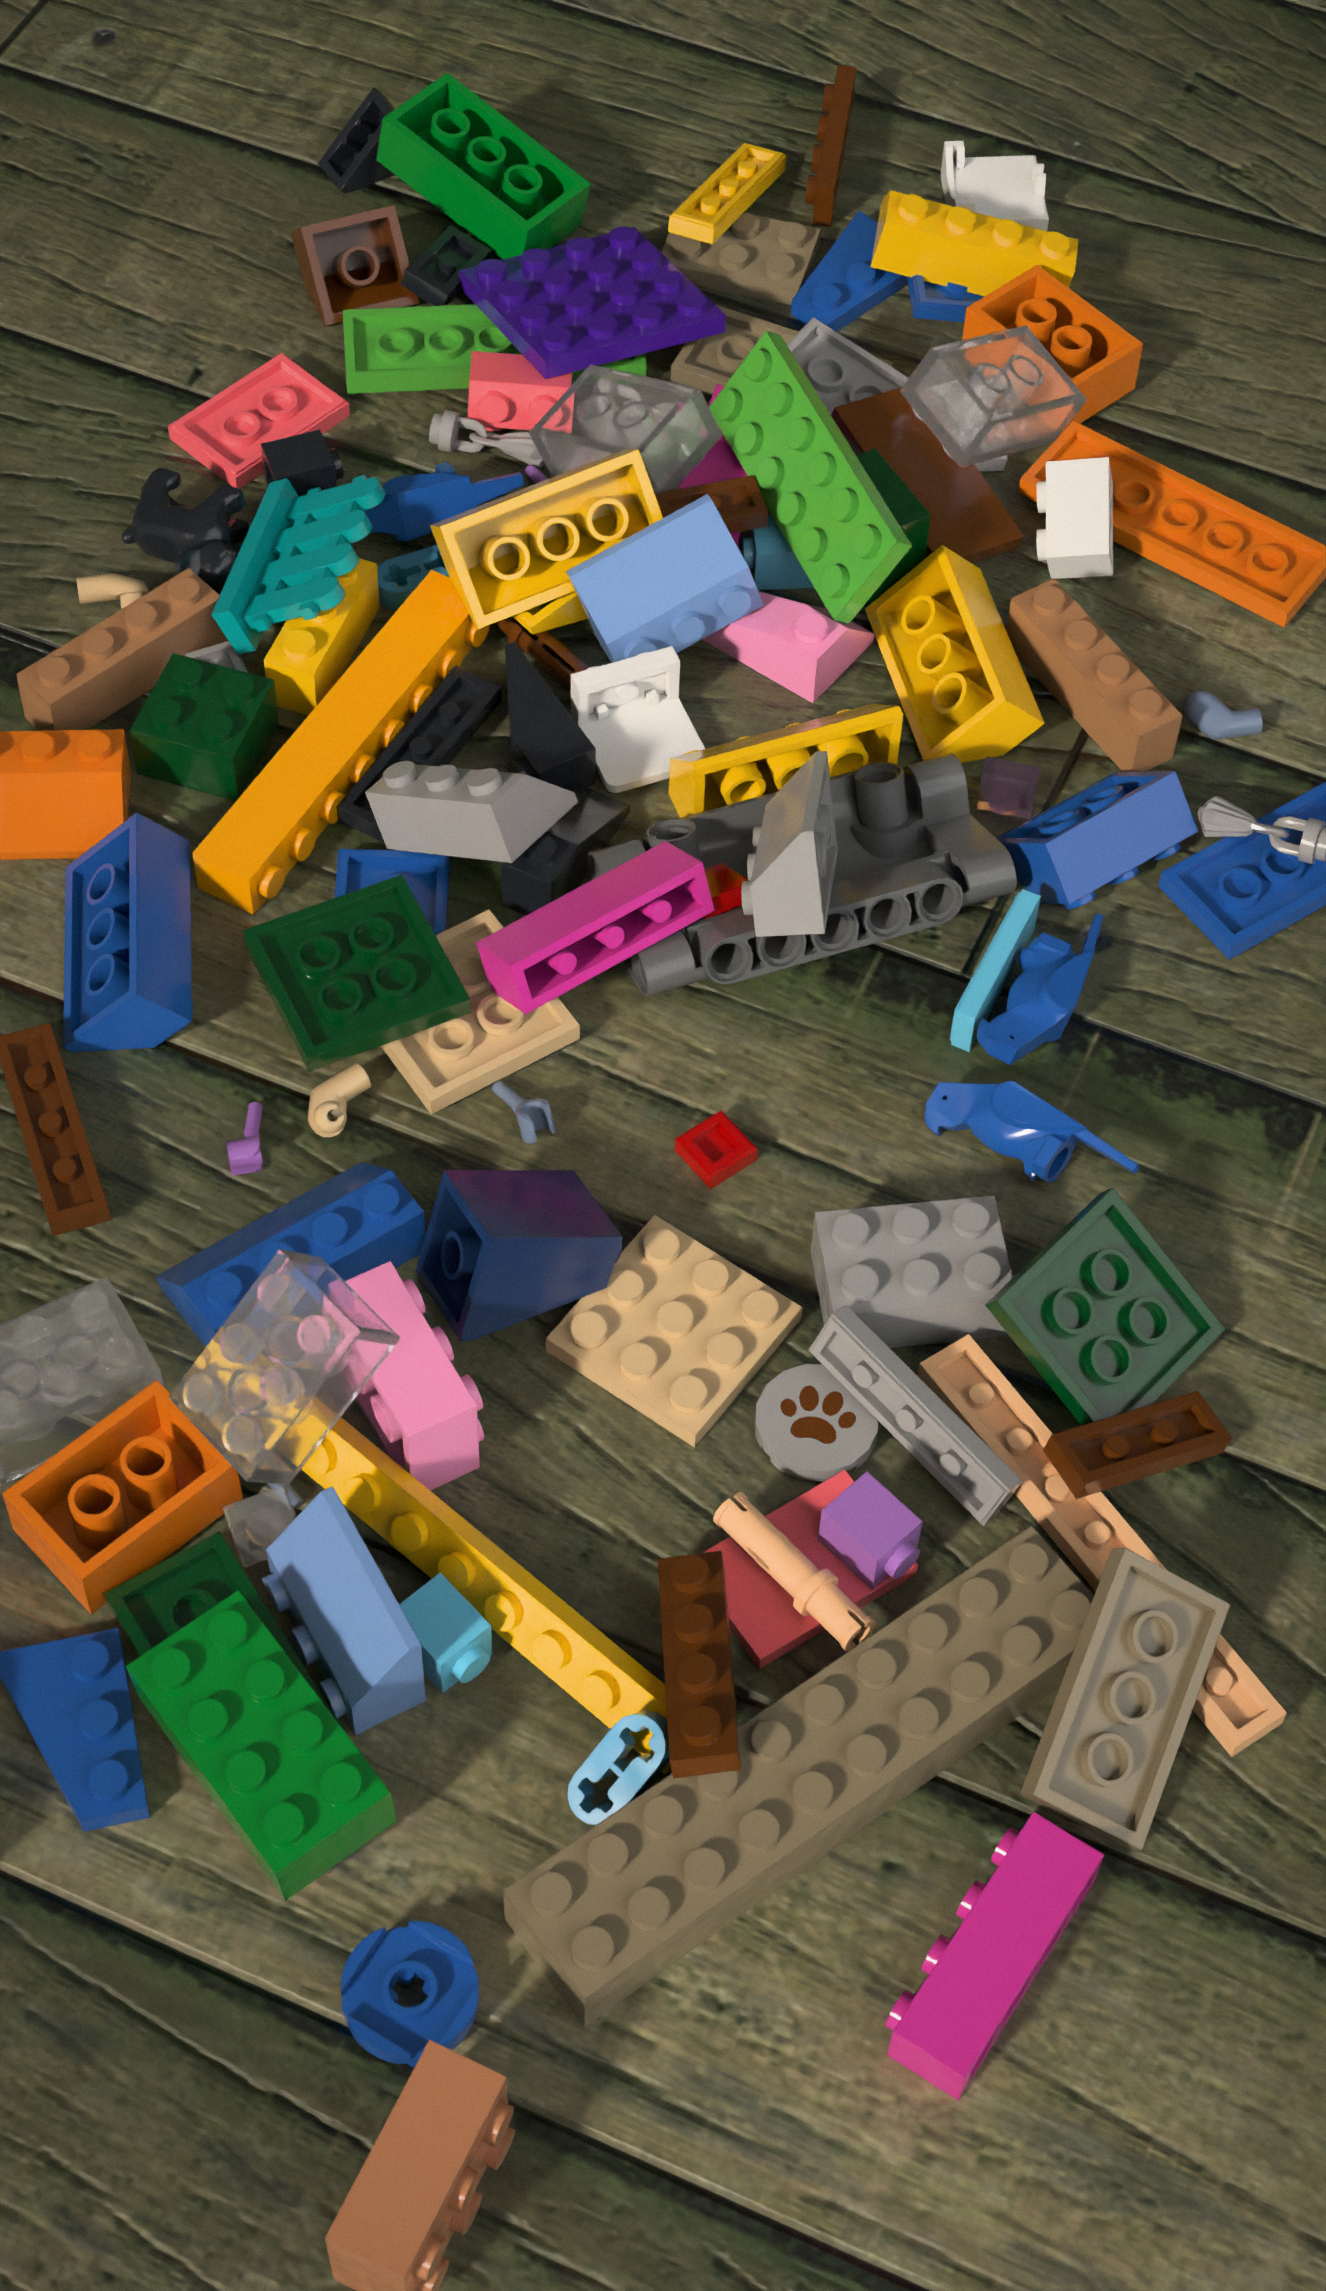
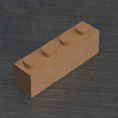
(119, 656)
(1093, 678)

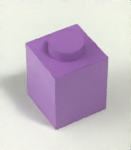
(871, 1531)

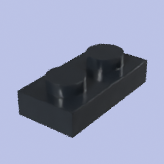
(436, 271)

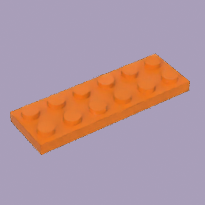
(1196, 529)

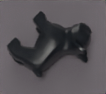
(188, 535)

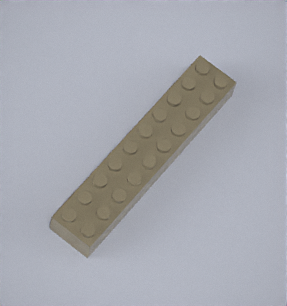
(810, 1777)

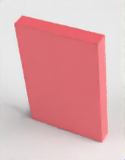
(259, 408)
(760, 1607)

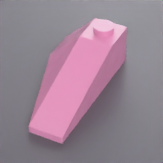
(793, 644)

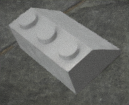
(464, 810)
(794, 856)

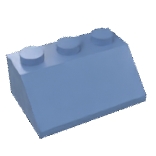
(666, 584)
(345, 1616)

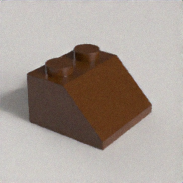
(354, 263)

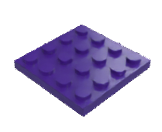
(591, 301)

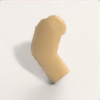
(110, 587)
(330, 1099)

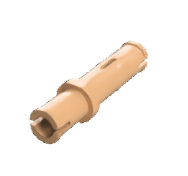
(813, 1589)

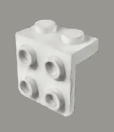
(633, 718)

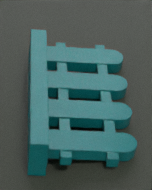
(294, 557)

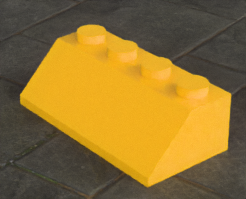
(964, 245)
(522, 544)
(953, 661)
(769, 760)

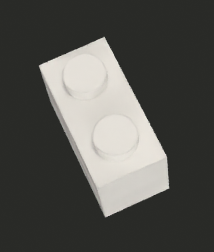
(1077, 518)

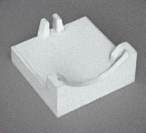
(995, 185)

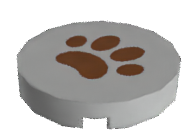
(813, 1424)

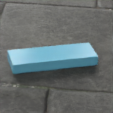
(994, 969)

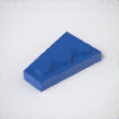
(844, 281)
(83, 1721)

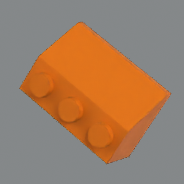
(61, 791)

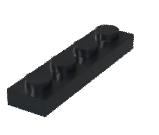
(429, 738)

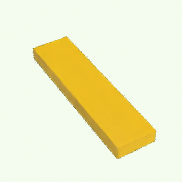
(727, 193)

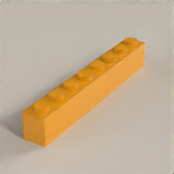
(334, 747)

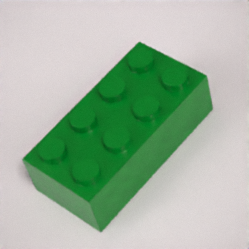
(482, 169)
(262, 1744)

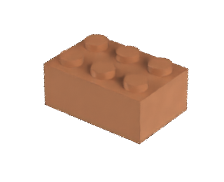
(422, 2176)

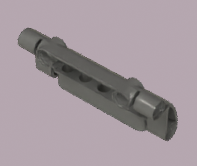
(900, 867)

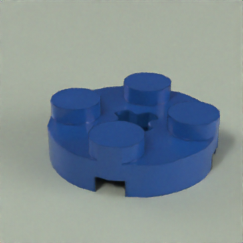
(401, 1955)

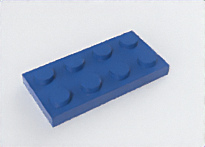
(1245, 887)

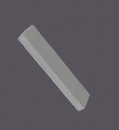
(914, 1415)

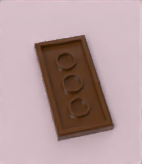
(960, 501)

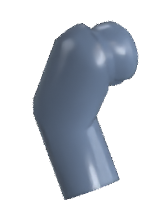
(1217, 719)

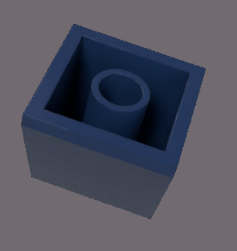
(513, 1247)

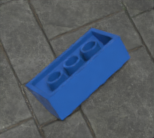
(128, 940)
(347, 1221)

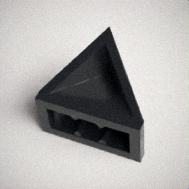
(353, 154)

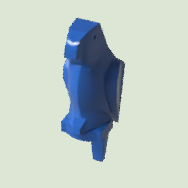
(425, 499)
(1040, 997)
(1015, 1126)

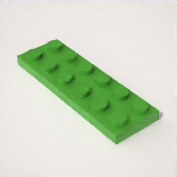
(427, 348)
(809, 478)

